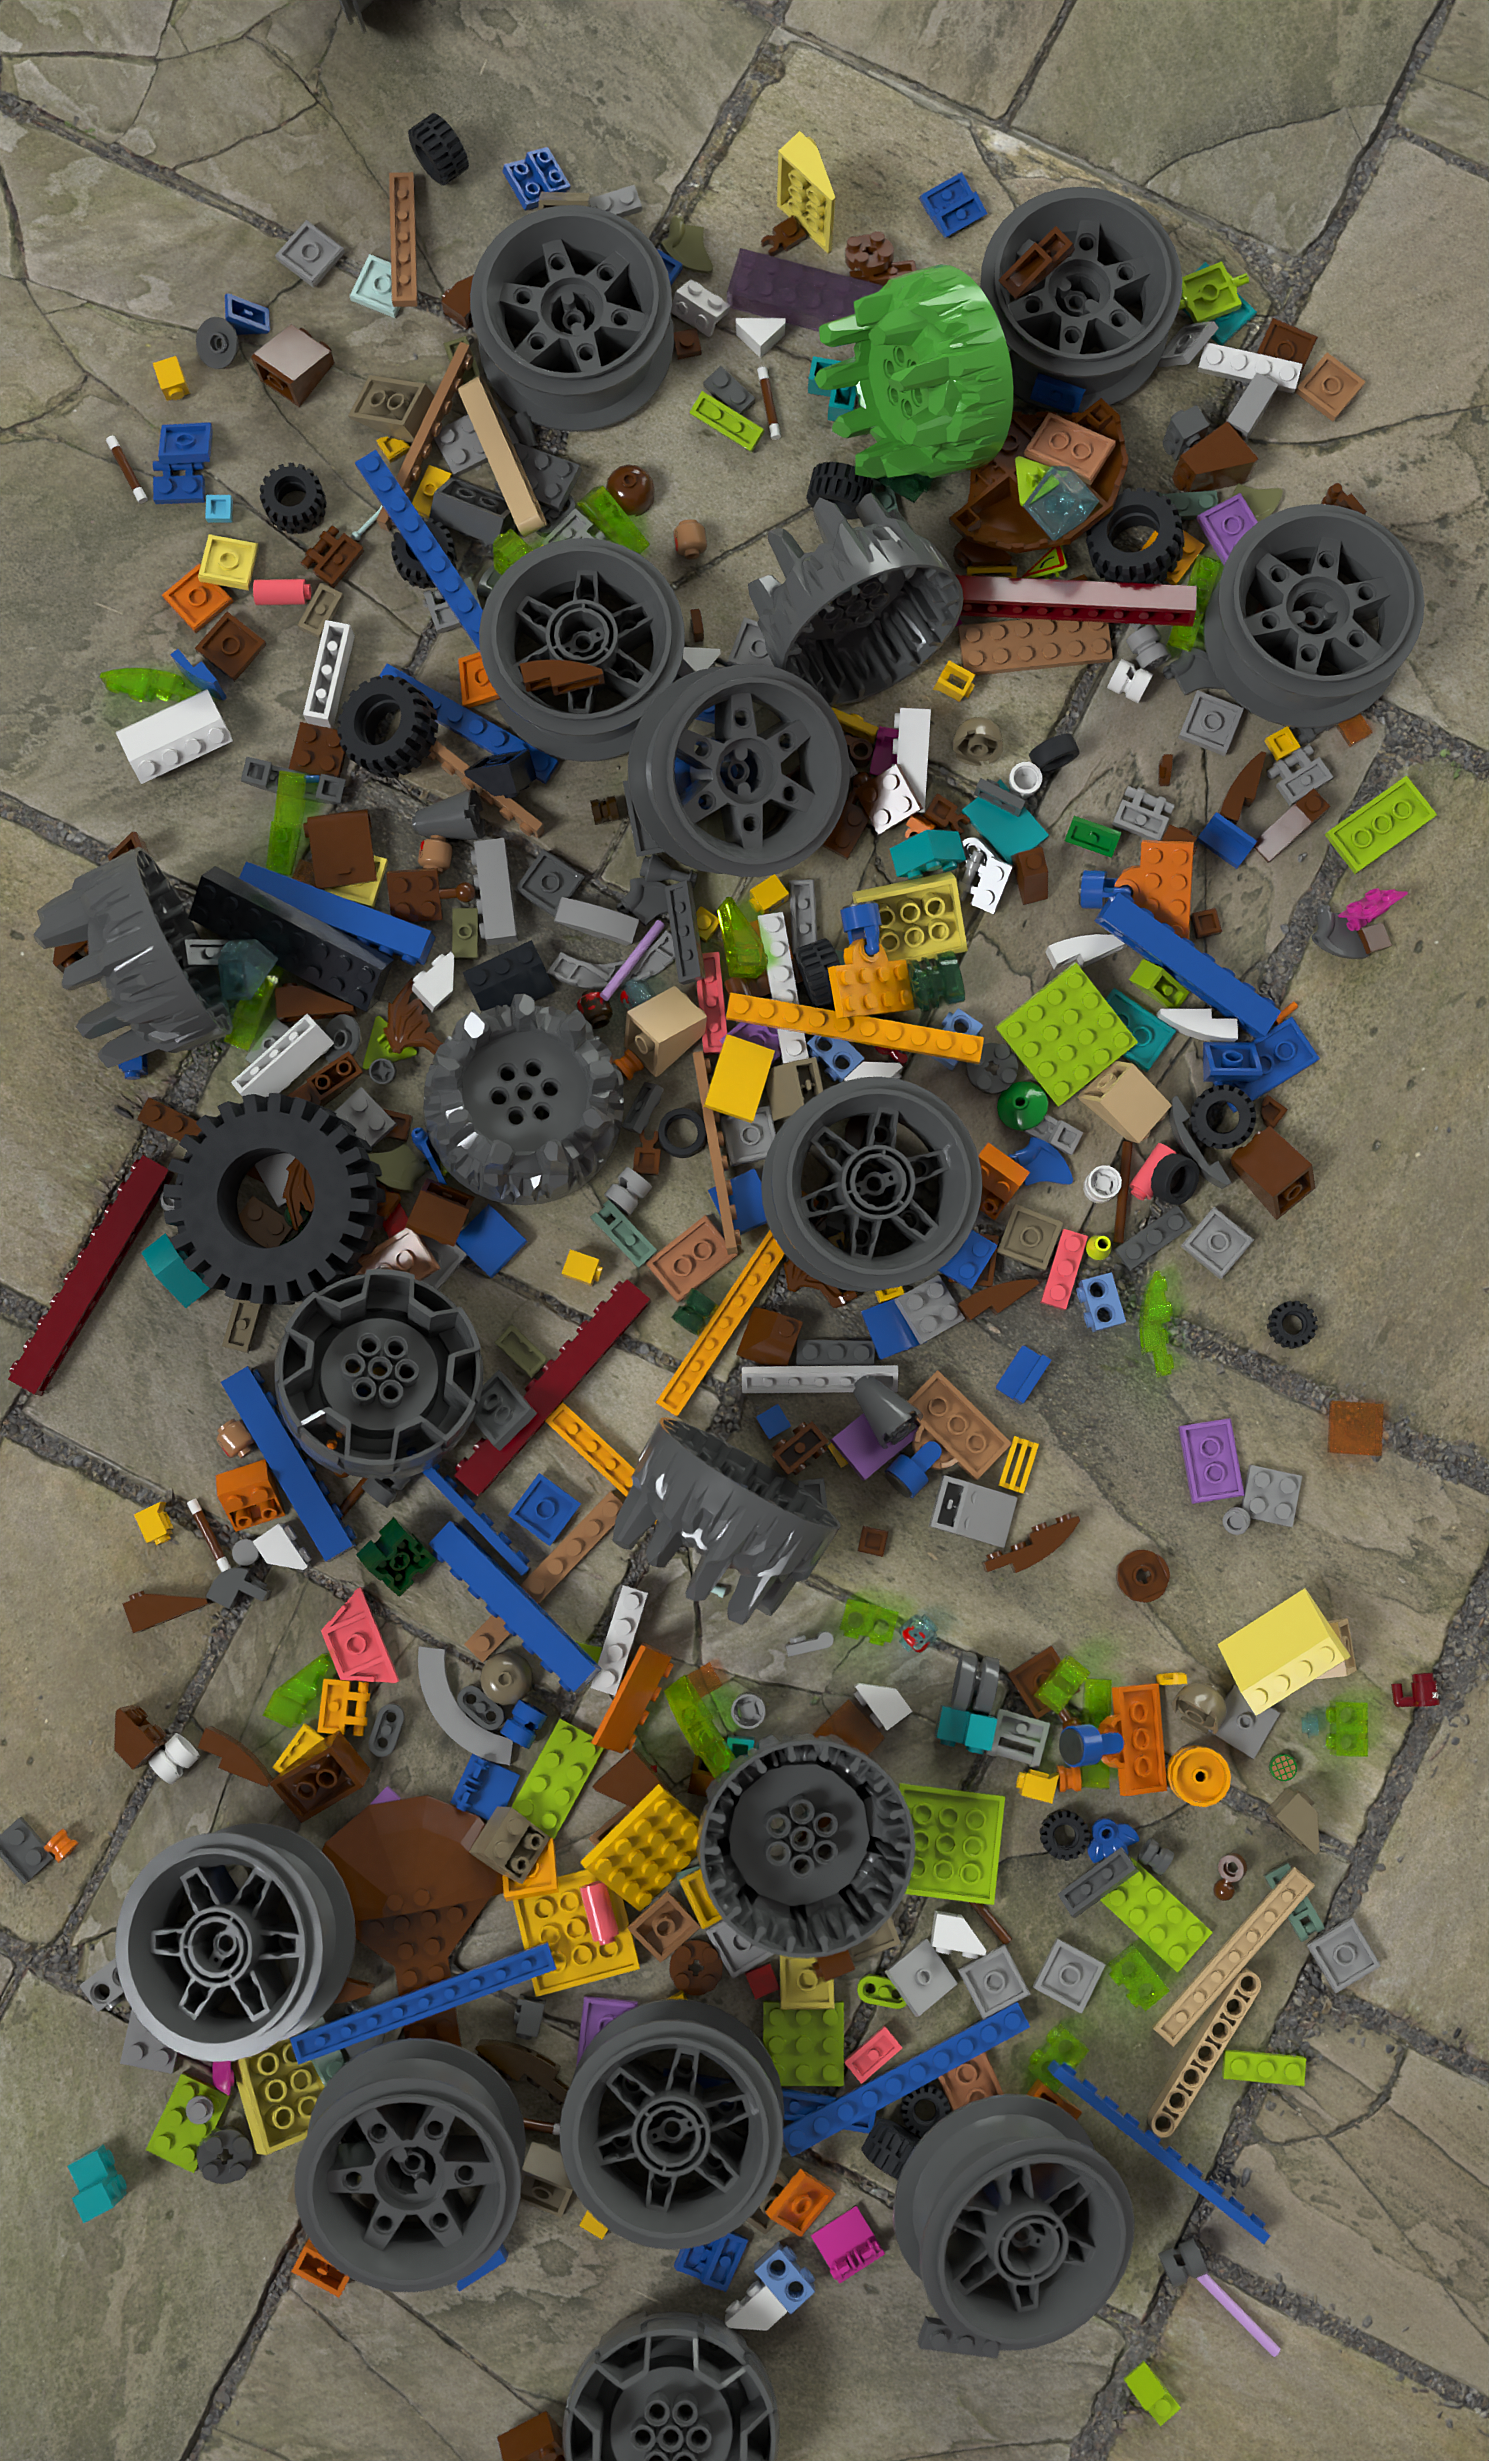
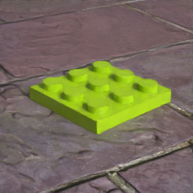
(805, 2044)

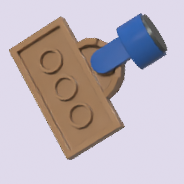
(946, 1435)

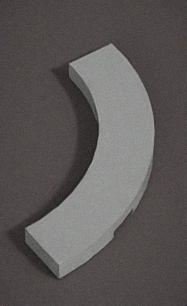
(597, 976)
(449, 1714)

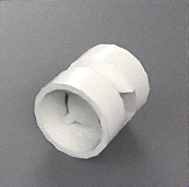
(1129, 680)
(1102, 1184)
(177, 1755)

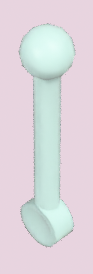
(356, 535)

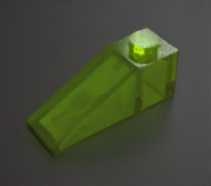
(612, 520)
(742, 945)

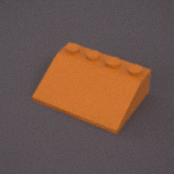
(632, 1698)

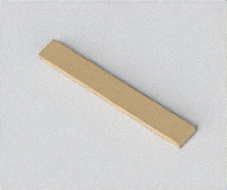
(1233, 1956)

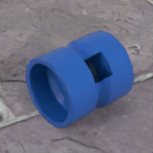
(524, 1723)

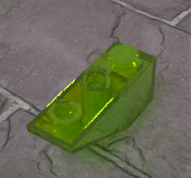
(290, 1699)

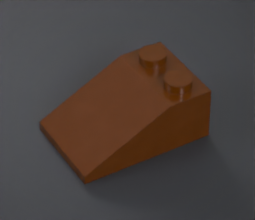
(321, 1777)

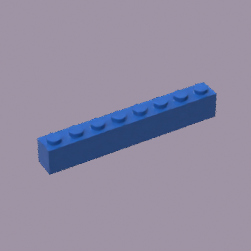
(356, 920)
(1187, 965)
(289, 1464)
(515, 1607)

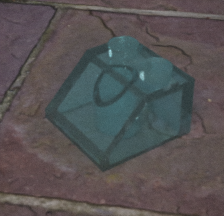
(1060, 501)
(243, 968)

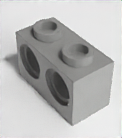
(109, 1976)

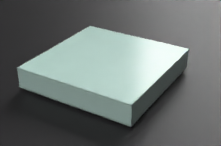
(375, 287)

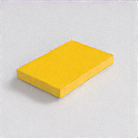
(739, 1078)

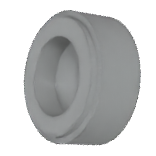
(1236, 1521)
(245, 1552)

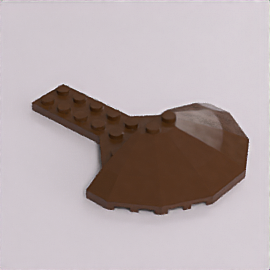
(993, 506)
(414, 1891)

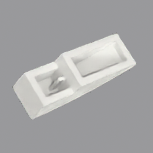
(1084, 949)
(1200, 1025)

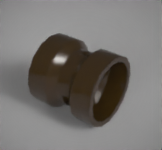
(604, 810)

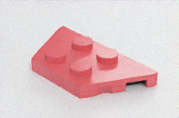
(358, 1644)

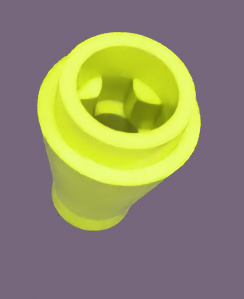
(1093, 1249)

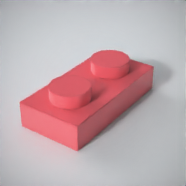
(873, 2054)

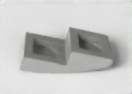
(1057, 1133)

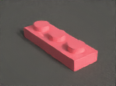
(1064, 1269)

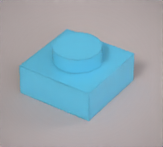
(219, 508)

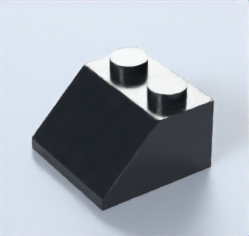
(503, 773)

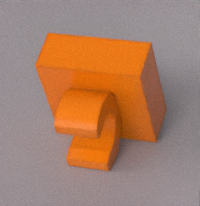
(918, 824)

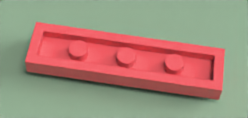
(712, 1003)

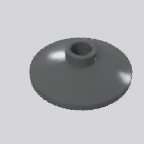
(209, 342)
(345, 1034)

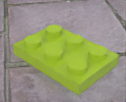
(175, 2135)

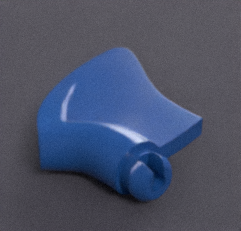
(422, 1142)
(1043, 1163)

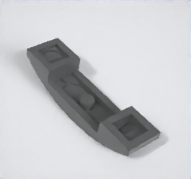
(265, 776)
(1212, 1173)

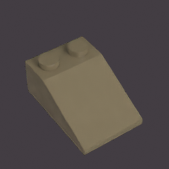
(392, 406)

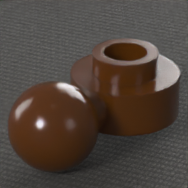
(1224, 1888)

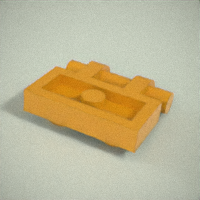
(335, 1704)

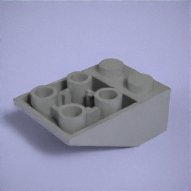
(972, 1511)

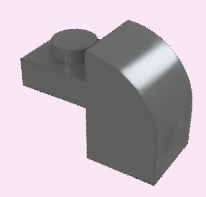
(230, 1585)

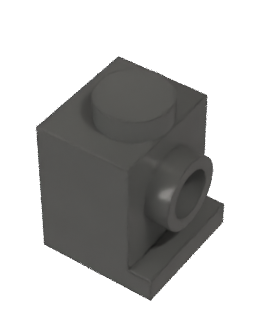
(529, 2016)

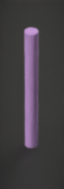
(632, 960)
(1239, 2314)

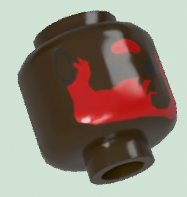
(595, 1009)

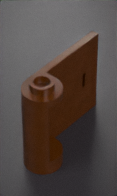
(341, 848)

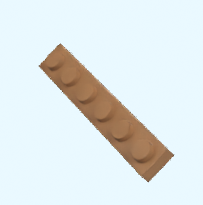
(403, 239)
(508, 808)

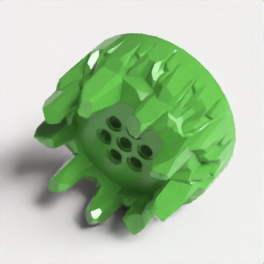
(925, 375)

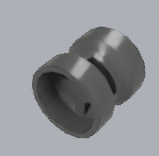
(382, 1074)
(1155, 1856)

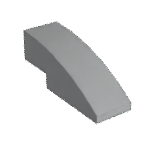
(596, 921)

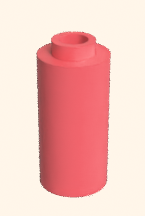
(281, 592)
(1142, 1181)
(599, 1912)

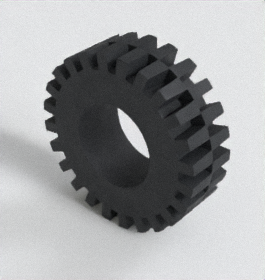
(210, 1186)

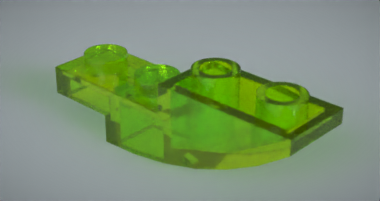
(1203, 576)
(146, 683)
(287, 822)
(251, 1012)
(1154, 1313)
(1095, 1708)
(698, 1727)

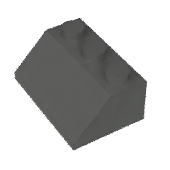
(471, 510)

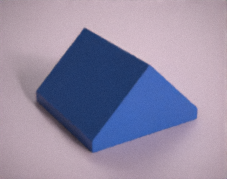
(1231, 1062)

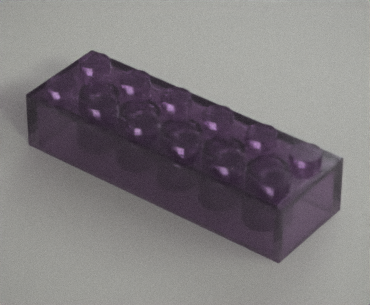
(793, 290)

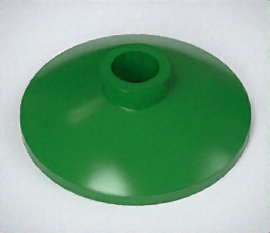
(1025, 1116)

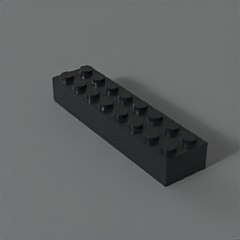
(297, 939)

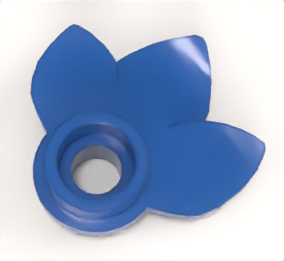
(1119, 1836)

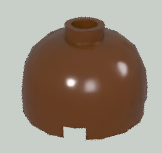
(631, 489)

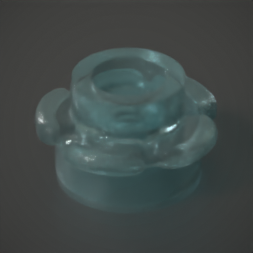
(1310, 1725)

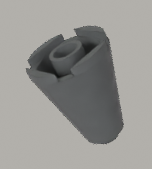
(452, 817)
(885, 1411)

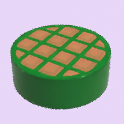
(1282, 1767)

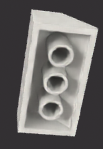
(174, 736)

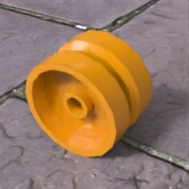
(1183, 1769)

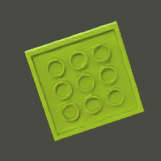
(1066, 1034)
(954, 1842)

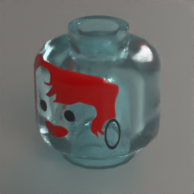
(635, 993)
(918, 1633)

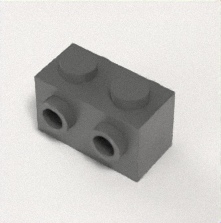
(1184, 431)

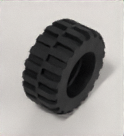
(1147, 565)
(366, 710)

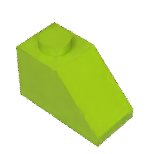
(1158, 985)

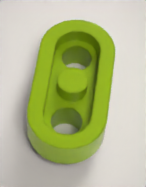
(882, 1993)

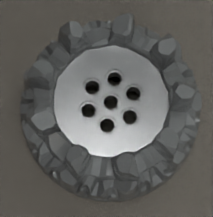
(859, 606)
(136, 955)
(537, 1157)
(727, 1511)
(836, 1895)

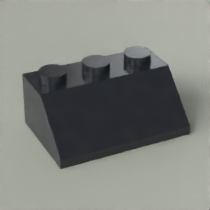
(509, 974)

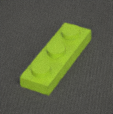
(727, 421)
(1264, 2067)

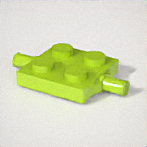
(1211, 293)

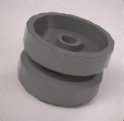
(979, 1684)

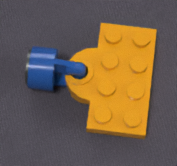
(868, 981)

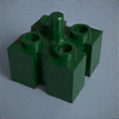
(396, 1557)

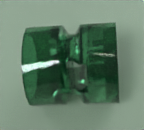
(694, 1312)

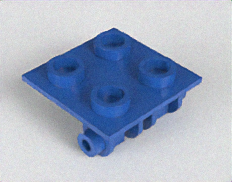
(484, 1787)

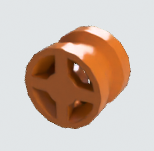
(628, 1064)
(1069, 1778)
(61, 1845)

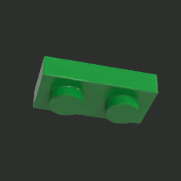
(1092, 836)

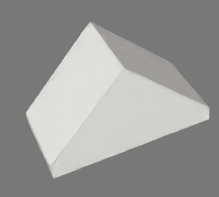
(760, 333)
(697, 659)

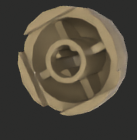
(978, 741)
(506, 1678)
(1201, 1706)

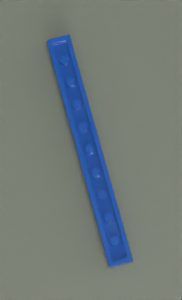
(422, 543)
(465, 1506)
(422, 2003)
(904, 2079)
(1168, 2156)

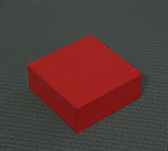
(762, 1980)

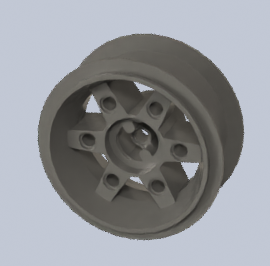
(620, 260)
(1141, 269)
(1384, 588)
(519, 605)
(812, 803)
(887, 1104)
(151, 1941)
(738, 2183)
(1013, 2222)
(452, 2237)

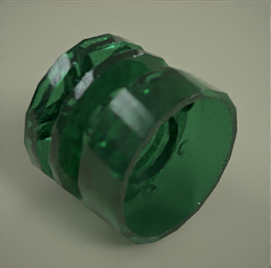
(938, 980)

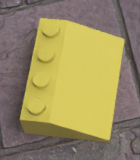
(806, 189)
(918, 917)
(1282, 1652)
(277, 2096)

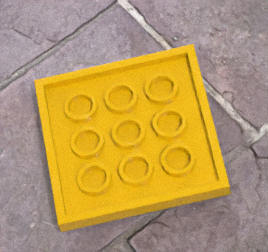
(646, 1849)
(564, 1925)

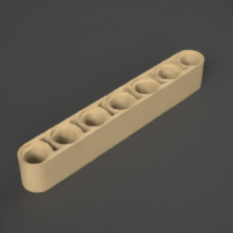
(502, 456)
(1203, 2066)

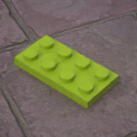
(1380, 824)
(557, 1777)
(1157, 1918)

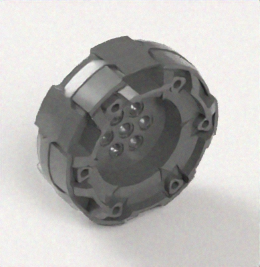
(372, 1431)
(672, 2368)

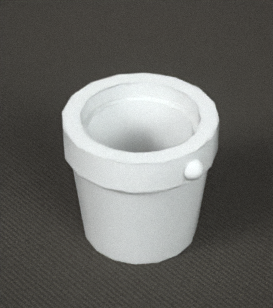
(1025, 779)

